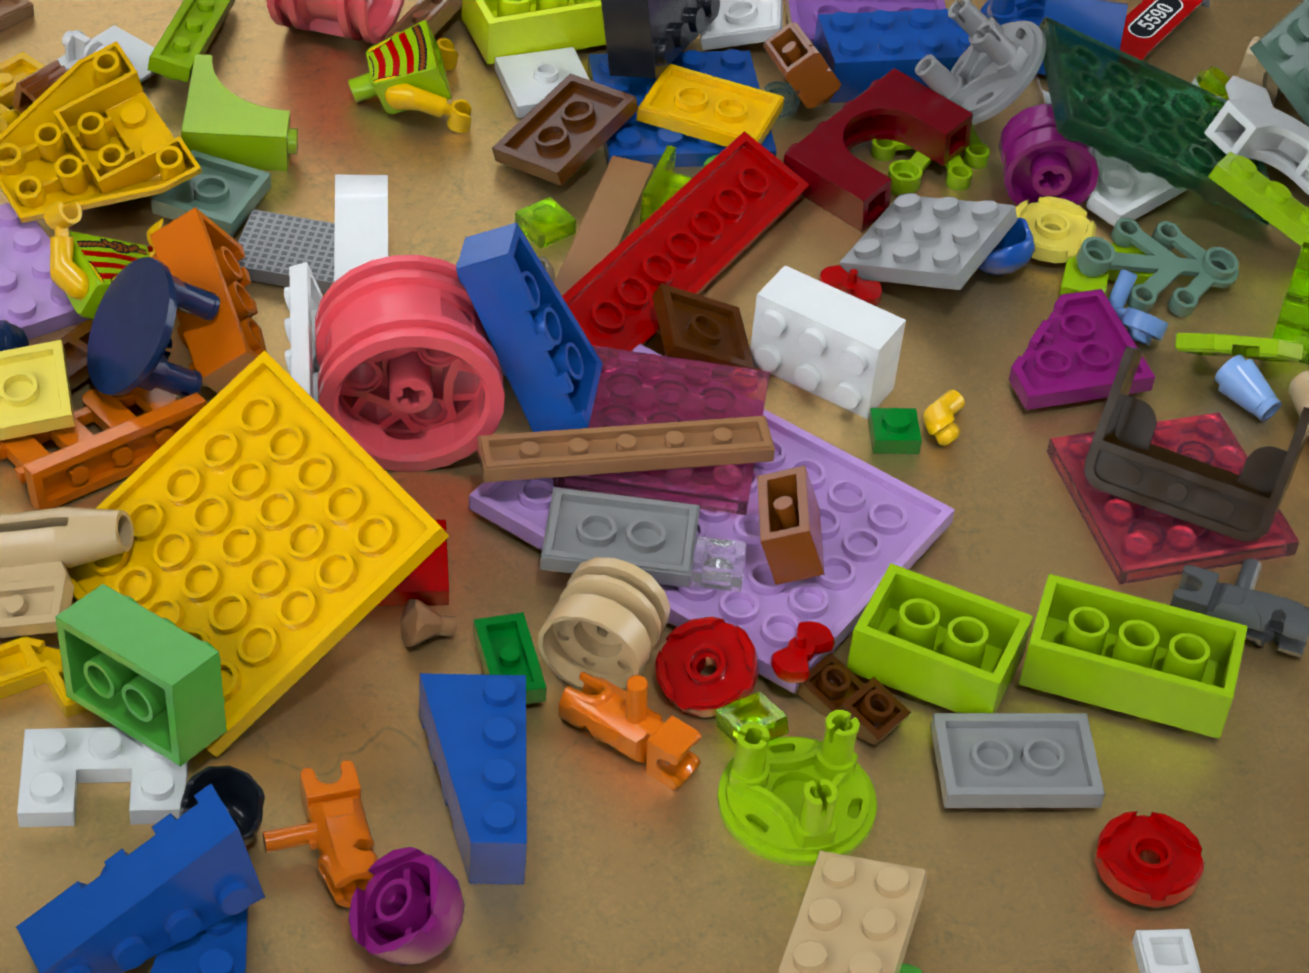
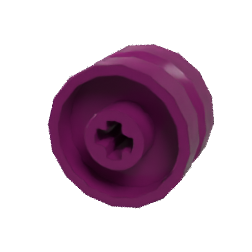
(1042, 161)

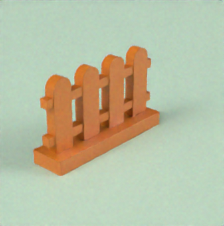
(97, 460)

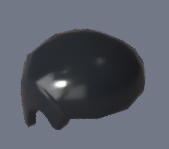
(238, 793)

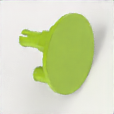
(798, 793)

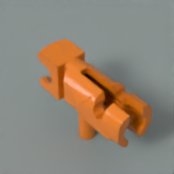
(632, 727)
(335, 828)

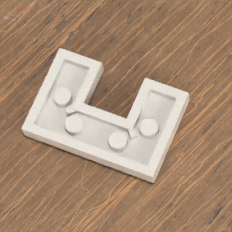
(63, 757)

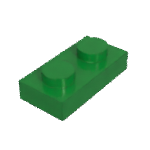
(509, 650)

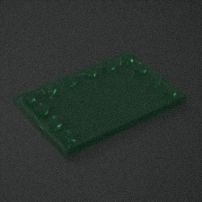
(1135, 113)

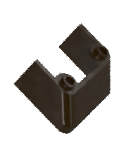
(1134, 469)

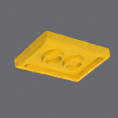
(708, 107)

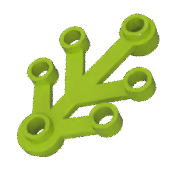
(907, 174)

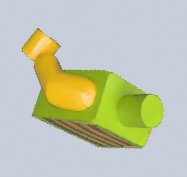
(411, 75)
(84, 262)

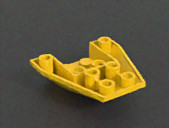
(91, 142)

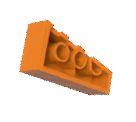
(208, 258)

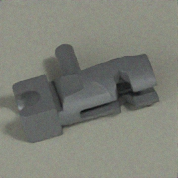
(1265, 614)

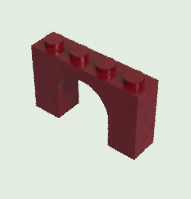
(888, 110)

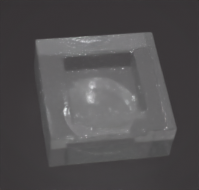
(718, 564)

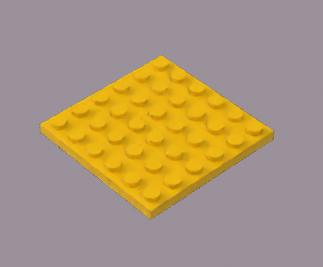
(262, 536)

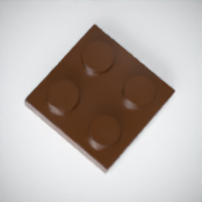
(701, 328)

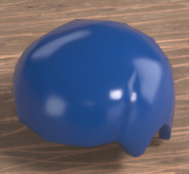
(1011, 252)

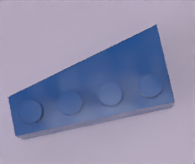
(530, 329)
(480, 756)
(150, 898)

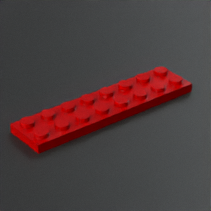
(684, 243)

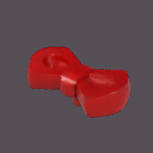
(852, 284)
(792, 662)

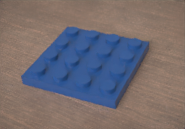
(648, 142)

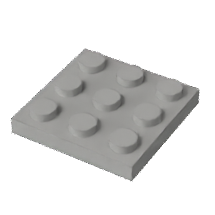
(930, 241)

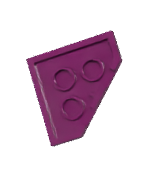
(1075, 354)

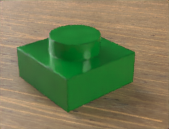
(894, 431)

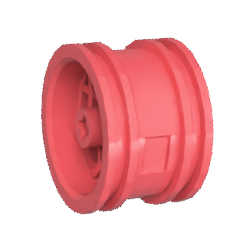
(407, 363)

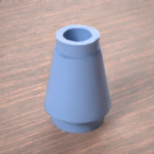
(1247, 387)

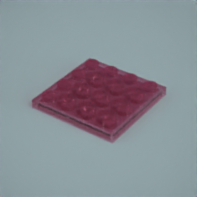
(664, 389)
(1151, 544)

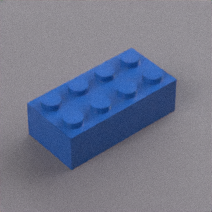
(873, 43)

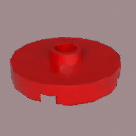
(699, 645)
(1149, 859)

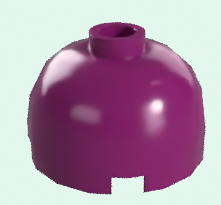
(407, 908)

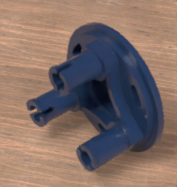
(137, 326)

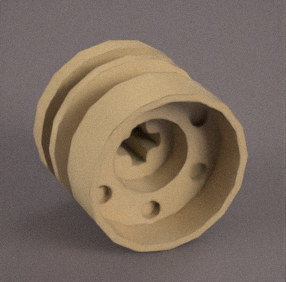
(604, 623)

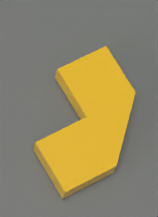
(29, 664)

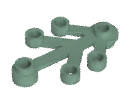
(1212, 267)

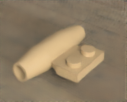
(36, 556)

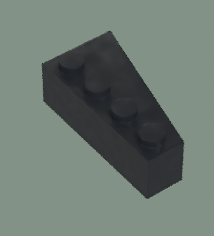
(651, 34)

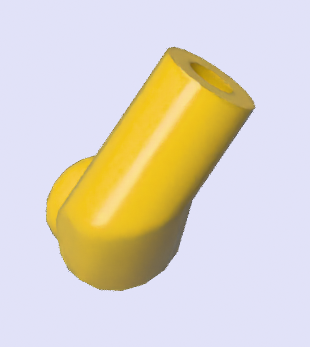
(940, 416)

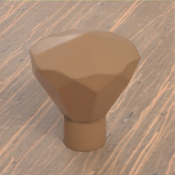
(422, 623)

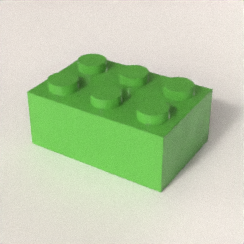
(142, 674)

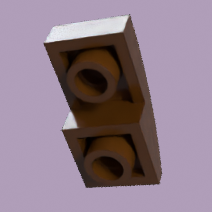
(835, 687)

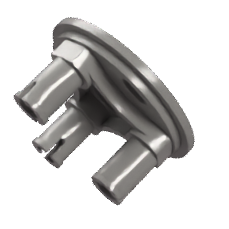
(993, 67)

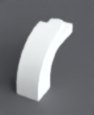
(1263, 135)

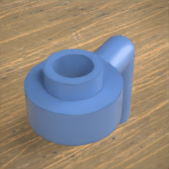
(1139, 324)

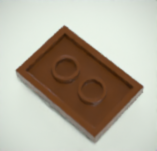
(565, 129)

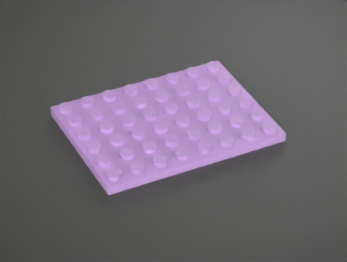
(864, 528)

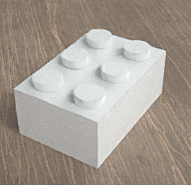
(826, 341)

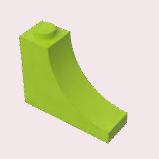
(233, 128)

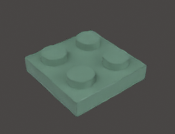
(221, 192)

